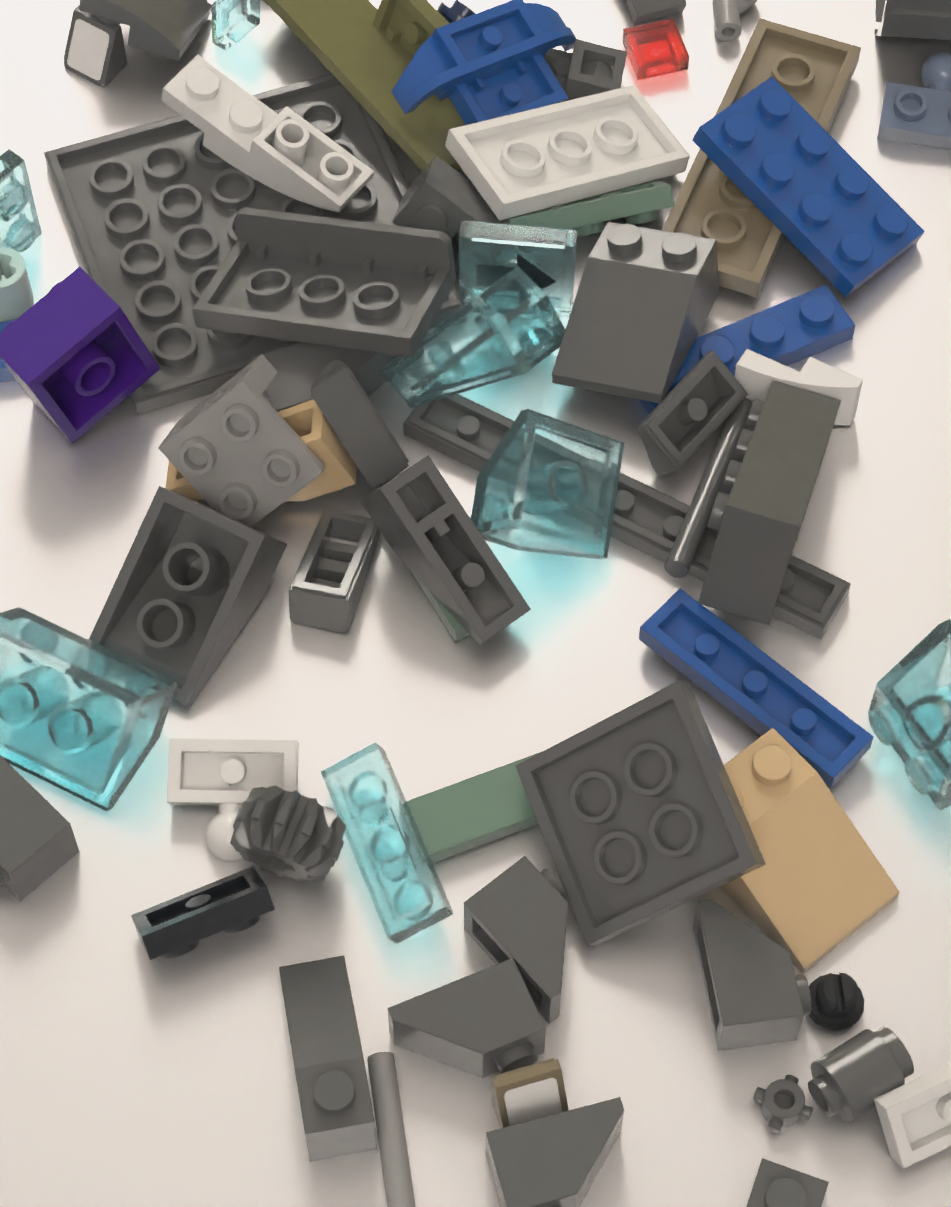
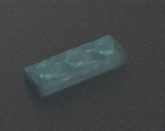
(386, 843)

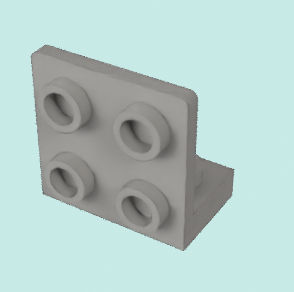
(241, 448)

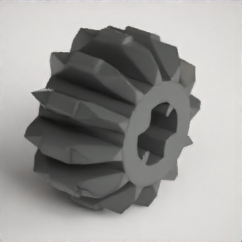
(288, 834)

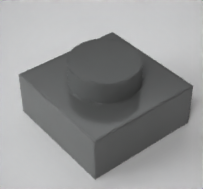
(785, 1187)

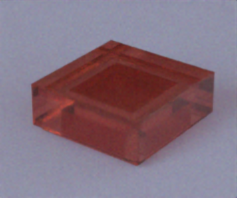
(655, 49)

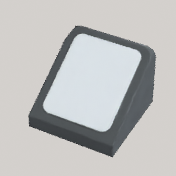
(94, 48)

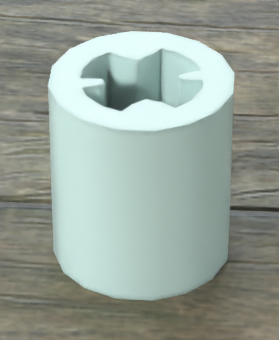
(15, 286)

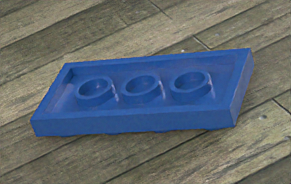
(808, 186)

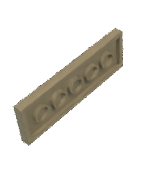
(709, 203)

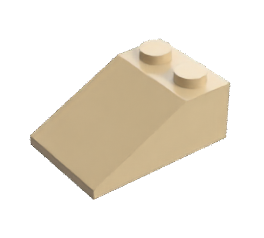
(818, 868)

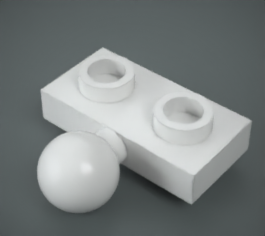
(223, 776)

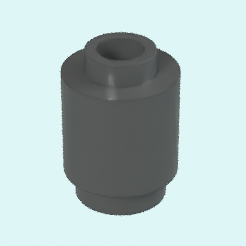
(858, 1072)

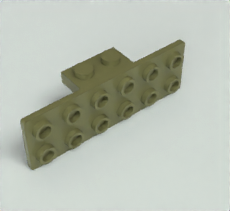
(368, 55)

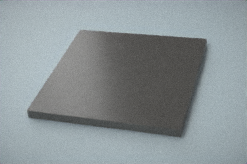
(159, 221)

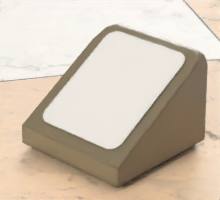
(529, 1093)

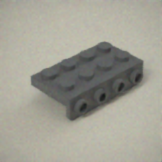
(329, 282)

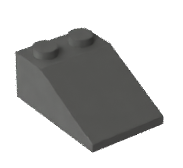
(637, 311)
(186, 590)

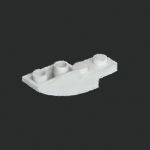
(266, 145)

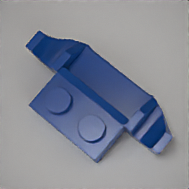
(489, 63)

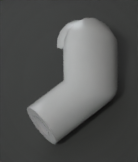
(727, 17)

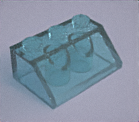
(76, 708)

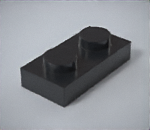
(220, 906)

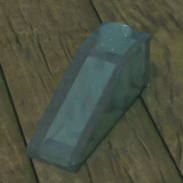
(482, 343)

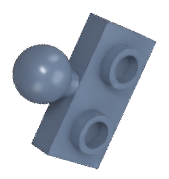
(920, 113)

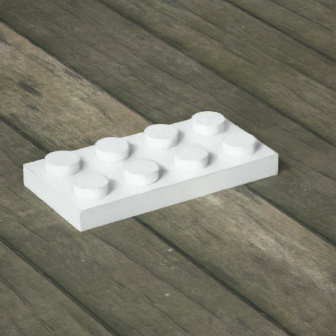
(566, 151)

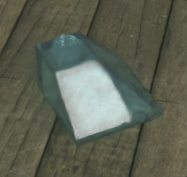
(549, 488)

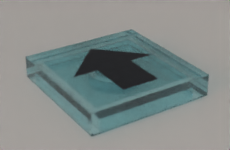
(495, 249)

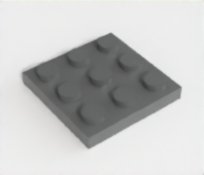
(639, 814)

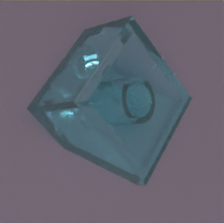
(914, 714)

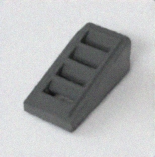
(328, 603)

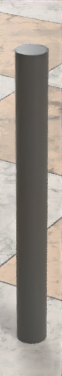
(701, 506)

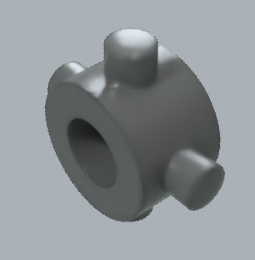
(783, 1103)

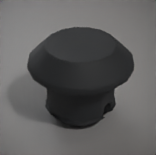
(836, 1001)

